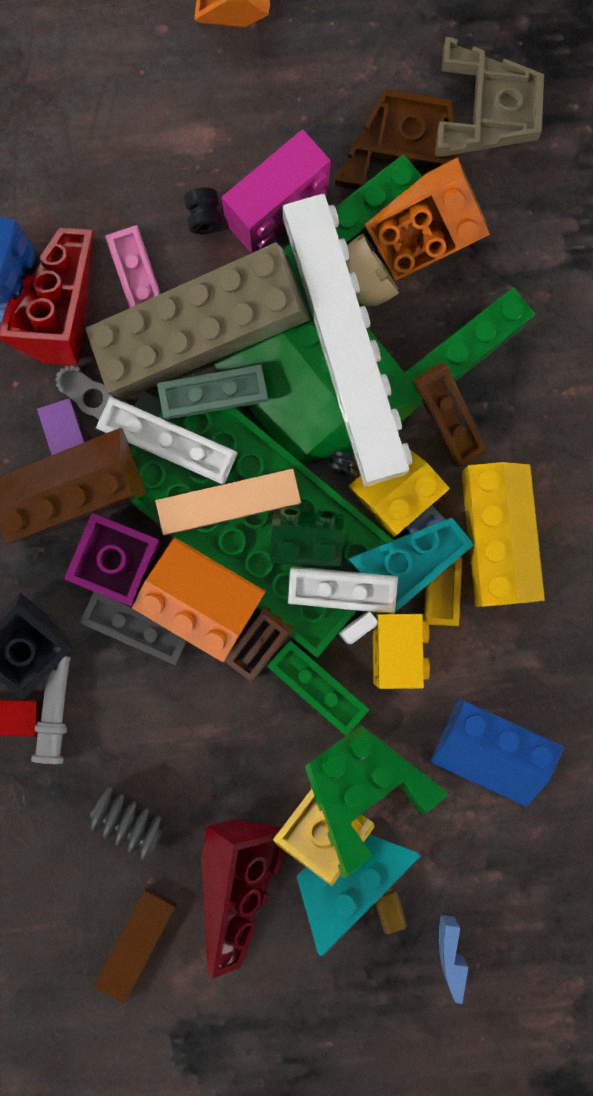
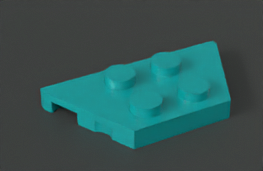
(338, 907)

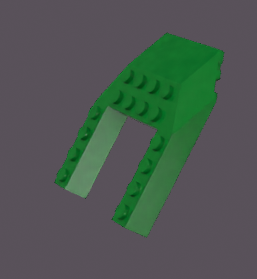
(301, 396)

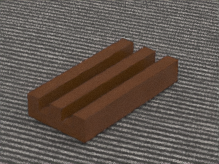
(275, 623)

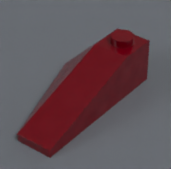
(235, 874)

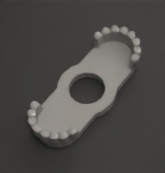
(76, 385)

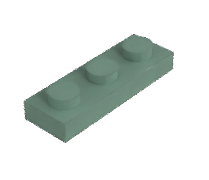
(212, 392)

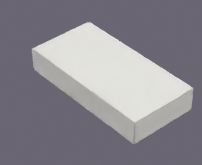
(358, 627)

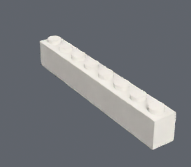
(345, 340)

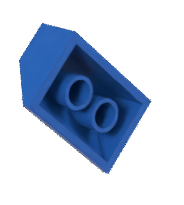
(496, 753)

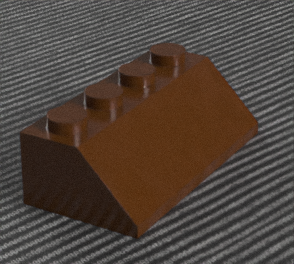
(68, 487)

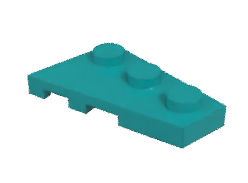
(415, 557)

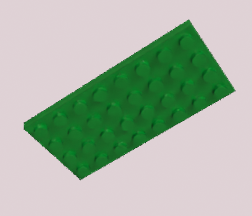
(246, 542)

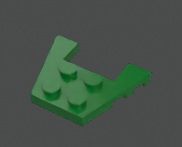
(353, 779)

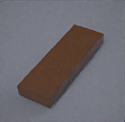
(449, 414)
(135, 945)

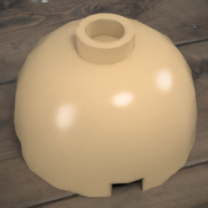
(372, 275)

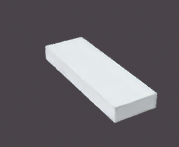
(343, 590)

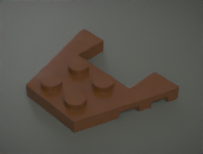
(396, 127)

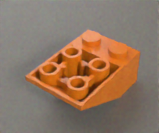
(428, 221)

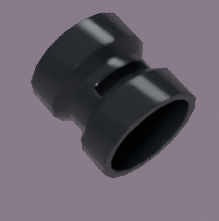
(203, 213)

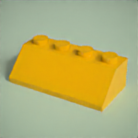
(504, 534)

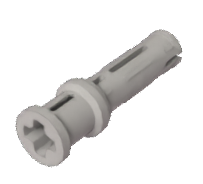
(51, 728)

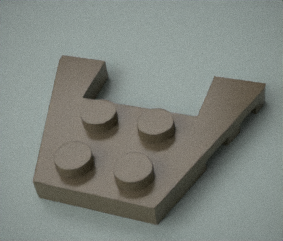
(505, 104)

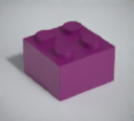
(113, 559)

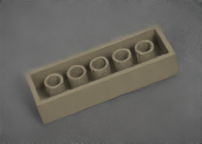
(198, 322)

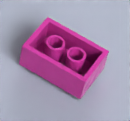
(290, 174)

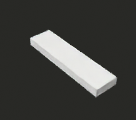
(168, 440)

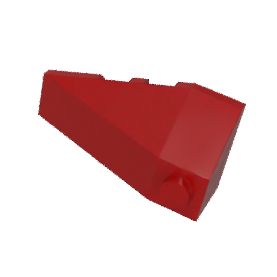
(51, 308)

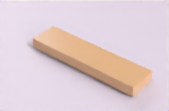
(228, 502)

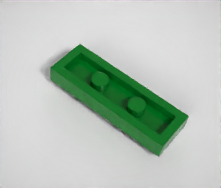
(318, 688)

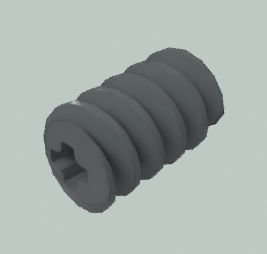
(126, 824)

